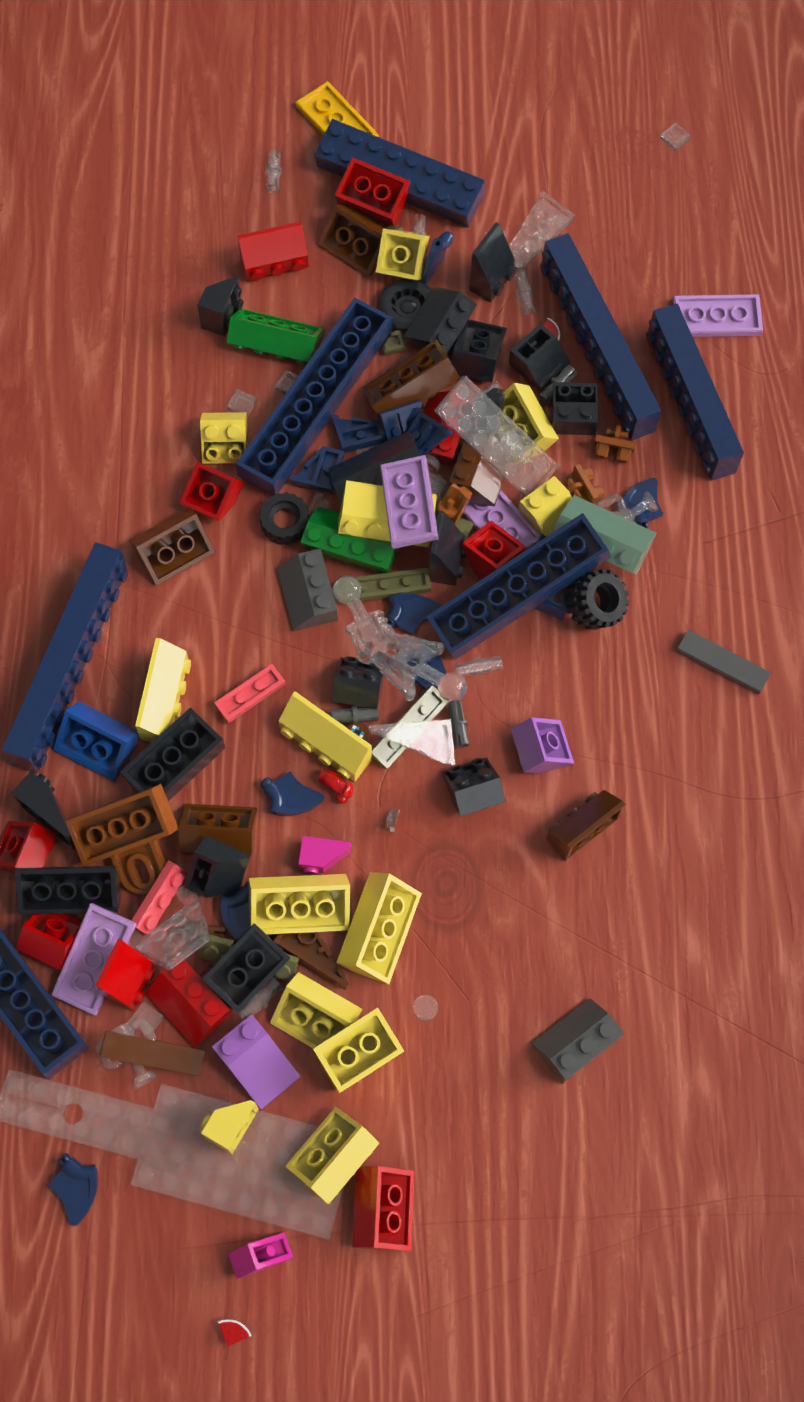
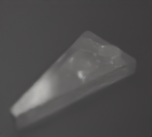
(425, 737)

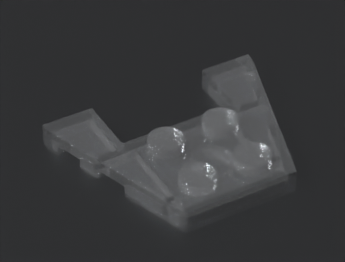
(177, 936)

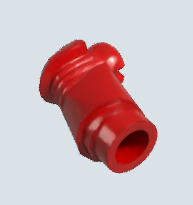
(336, 783)

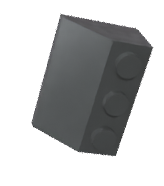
(307, 590)
(578, 1039)

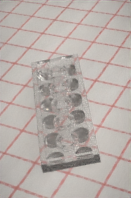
(496, 437)

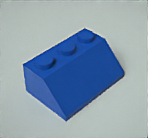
(95, 740)

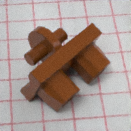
(624, 447)
(580, 485)
(454, 502)

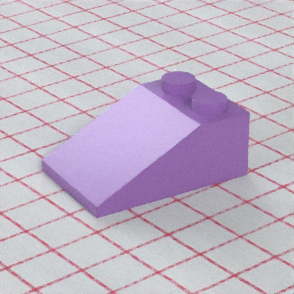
(256, 1061)

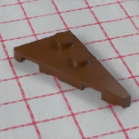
(312, 953)

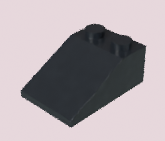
(491, 264)
(478, 350)
(446, 552)
(37, 798)
(244, 967)

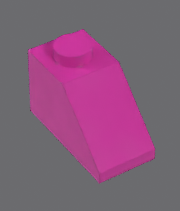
(321, 854)
(260, 1255)

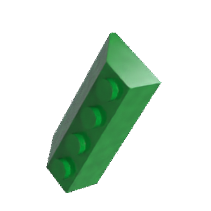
(274, 335)
(359, 551)

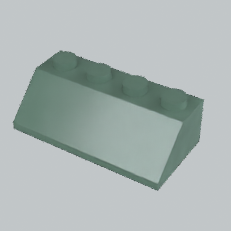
(625, 540)

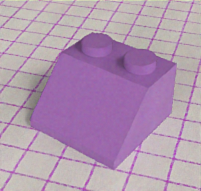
(541, 745)

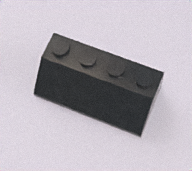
(366, 465)
(175, 755)
(67, 889)

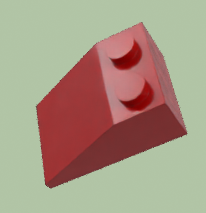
(125, 976)

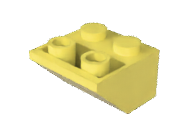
(223, 437)

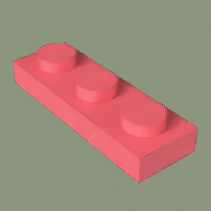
(250, 693)
(159, 897)

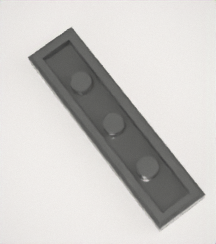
(723, 661)

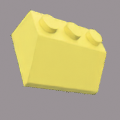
(525, 411)
(312, 1011)
(358, 1050)
(332, 1154)

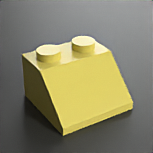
(402, 254)
(545, 505)
(229, 1125)

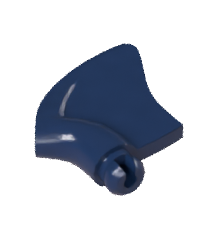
(436, 254)
(634, 497)
(409, 611)
(289, 796)
(236, 911)
(76, 1187)

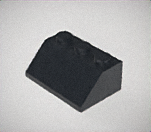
(440, 318)

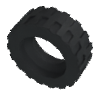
(279, 502)

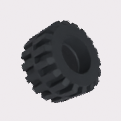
(612, 599)

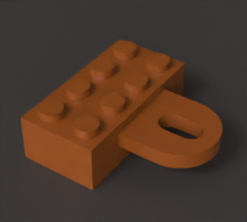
(126, 833)

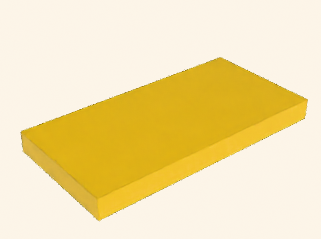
(327, 104)

